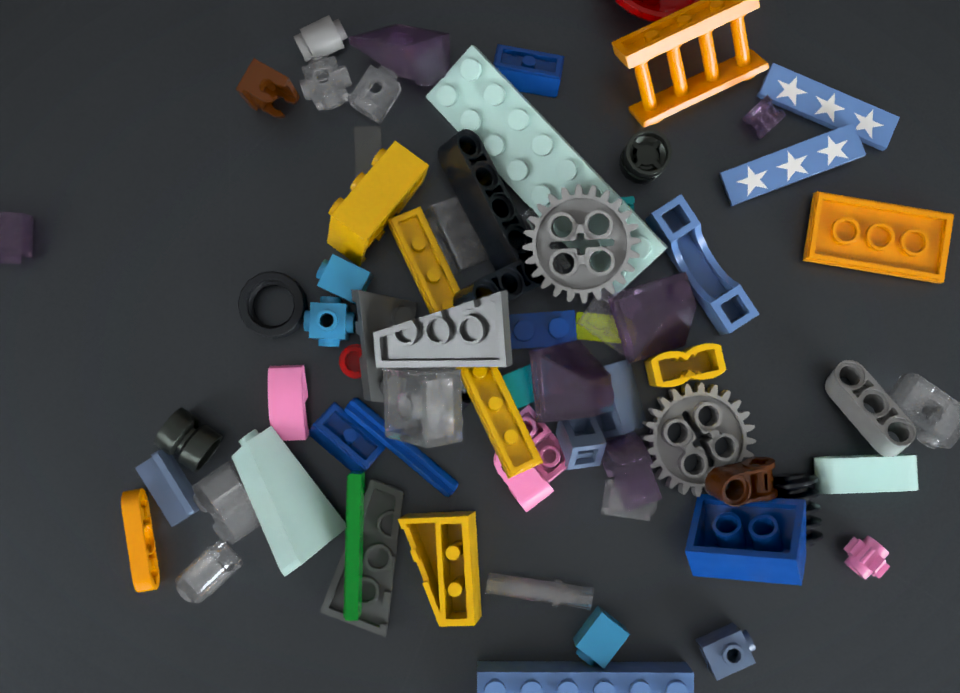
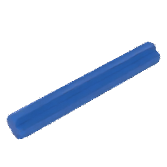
(405, 451)

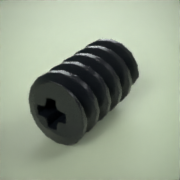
(796, 487)

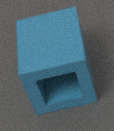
(341, 276)
(600, 638)

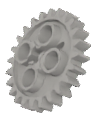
(580, 210)
(724, 423)

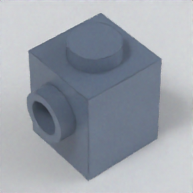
(726, 650)

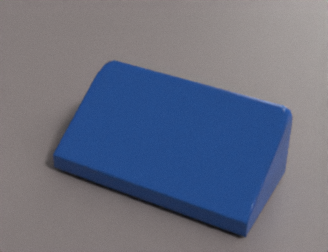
(530, 69)
(346, 439)

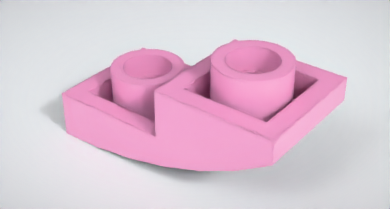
(287, 401)
(546, 444)

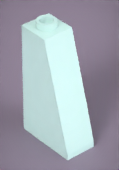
(285, 500)

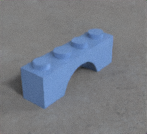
(715, 291)

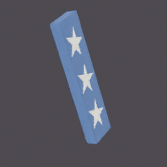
(827, 105)
(792, 164)

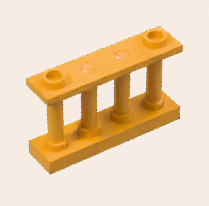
(668, 36)

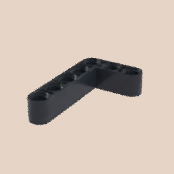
(492, 218)

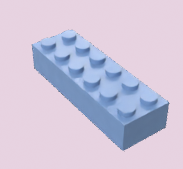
(583, 678)

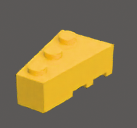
(373, 200)
(448, 562)

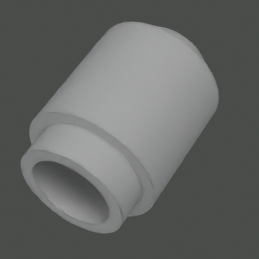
(321, 38)

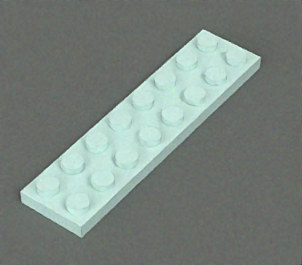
(532, 154)

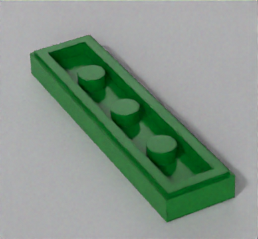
(354, 545)

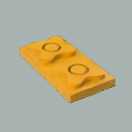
(878, 237)

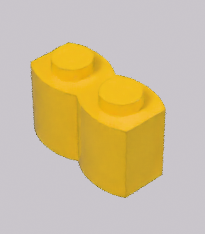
(692, 363)

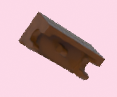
(264, 85)

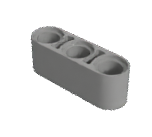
(871, 425)

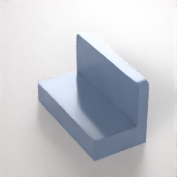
(628, 408)
(168, 486)

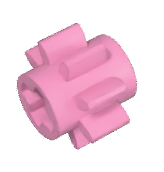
(866, 557)

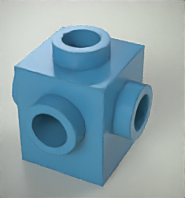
(340, 329)

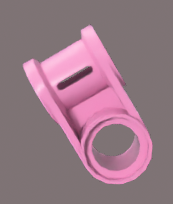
(527, 487)

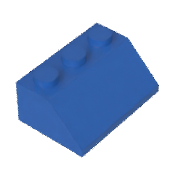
(748, 541)

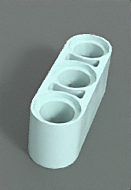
(866, 473)

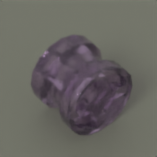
(763, 117)

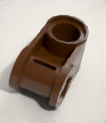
(749, 480)

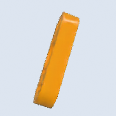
(140, 540)

